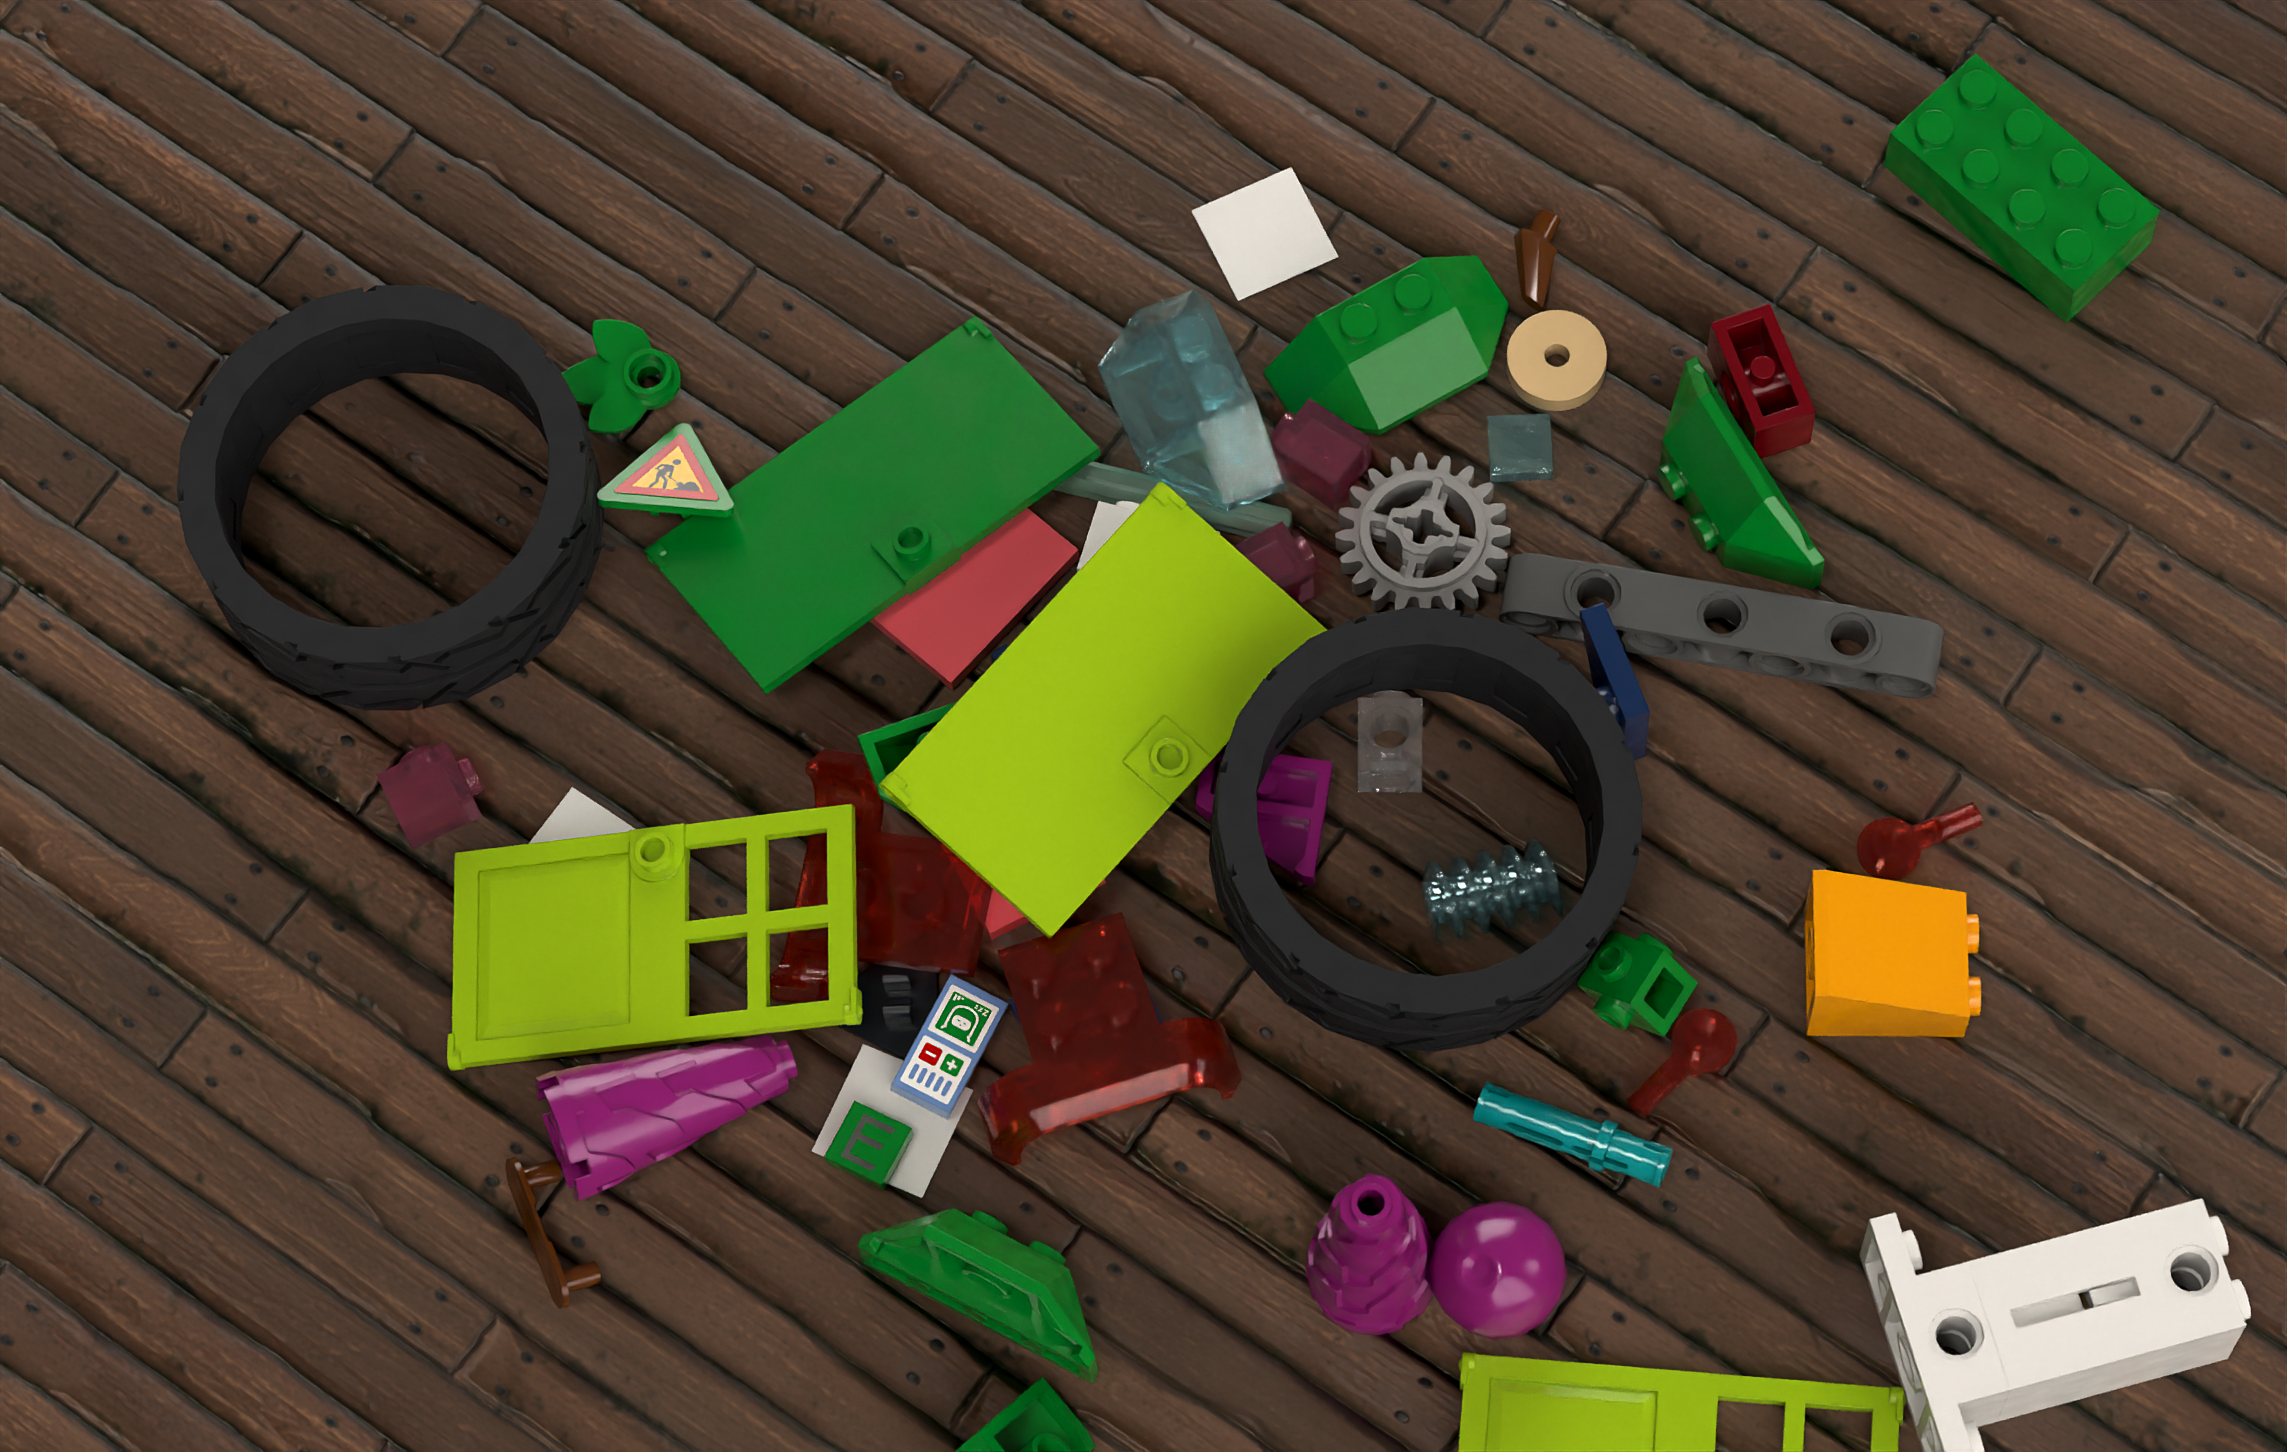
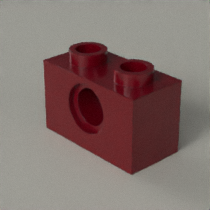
(1761, 381)

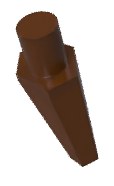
(1536, 257)

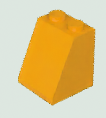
(1887, 958)

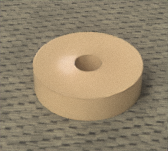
(1559, 334)

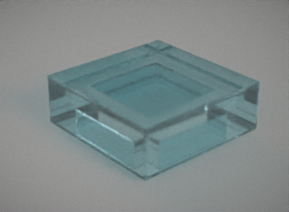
(1520, 447)

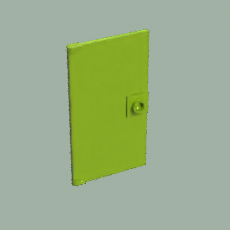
(1101, 710)

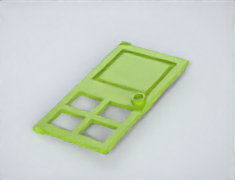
(592, 938)
(1614, 1408)

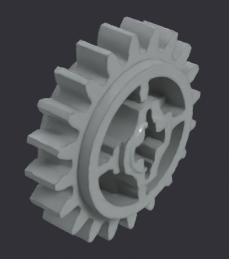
(1404, 527)

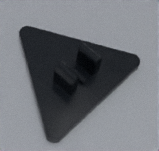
(894, 1006)

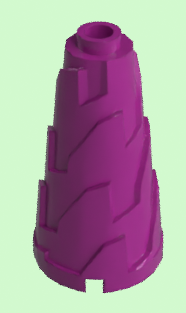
(654, 1104)
(1371, 1259)

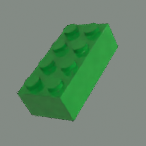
(2021, 188)

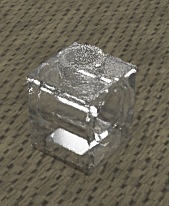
(1390, 768)

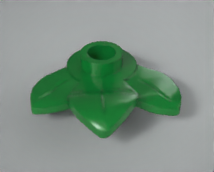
(614, 377)

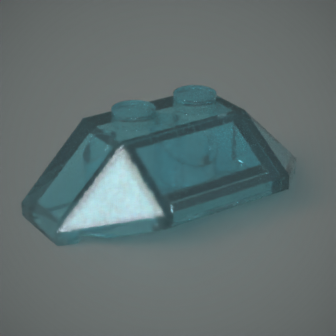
(1190, 404)

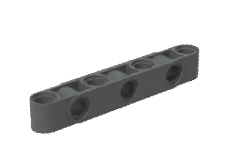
(1772, 633)

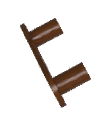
(558, 1281)

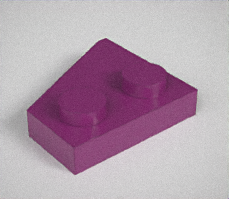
(1289, 810)

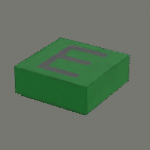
(869, 1145)

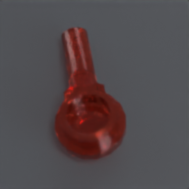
(1893, 848)
(1700, 1044)

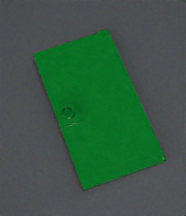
(872, 504)

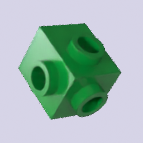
(1636, 983)

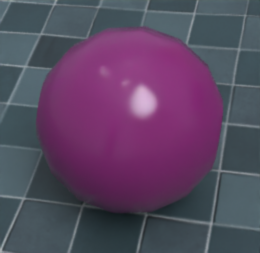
(1498, 1270)

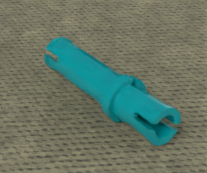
(1584, 1138)

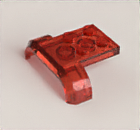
(912, 893)
(1093, 1038)

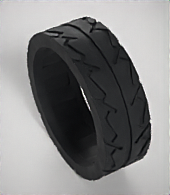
(333, 347)
(1459, 657)

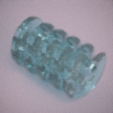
(1490, 889)

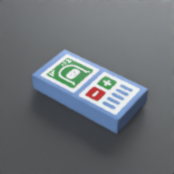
(949, 1046)

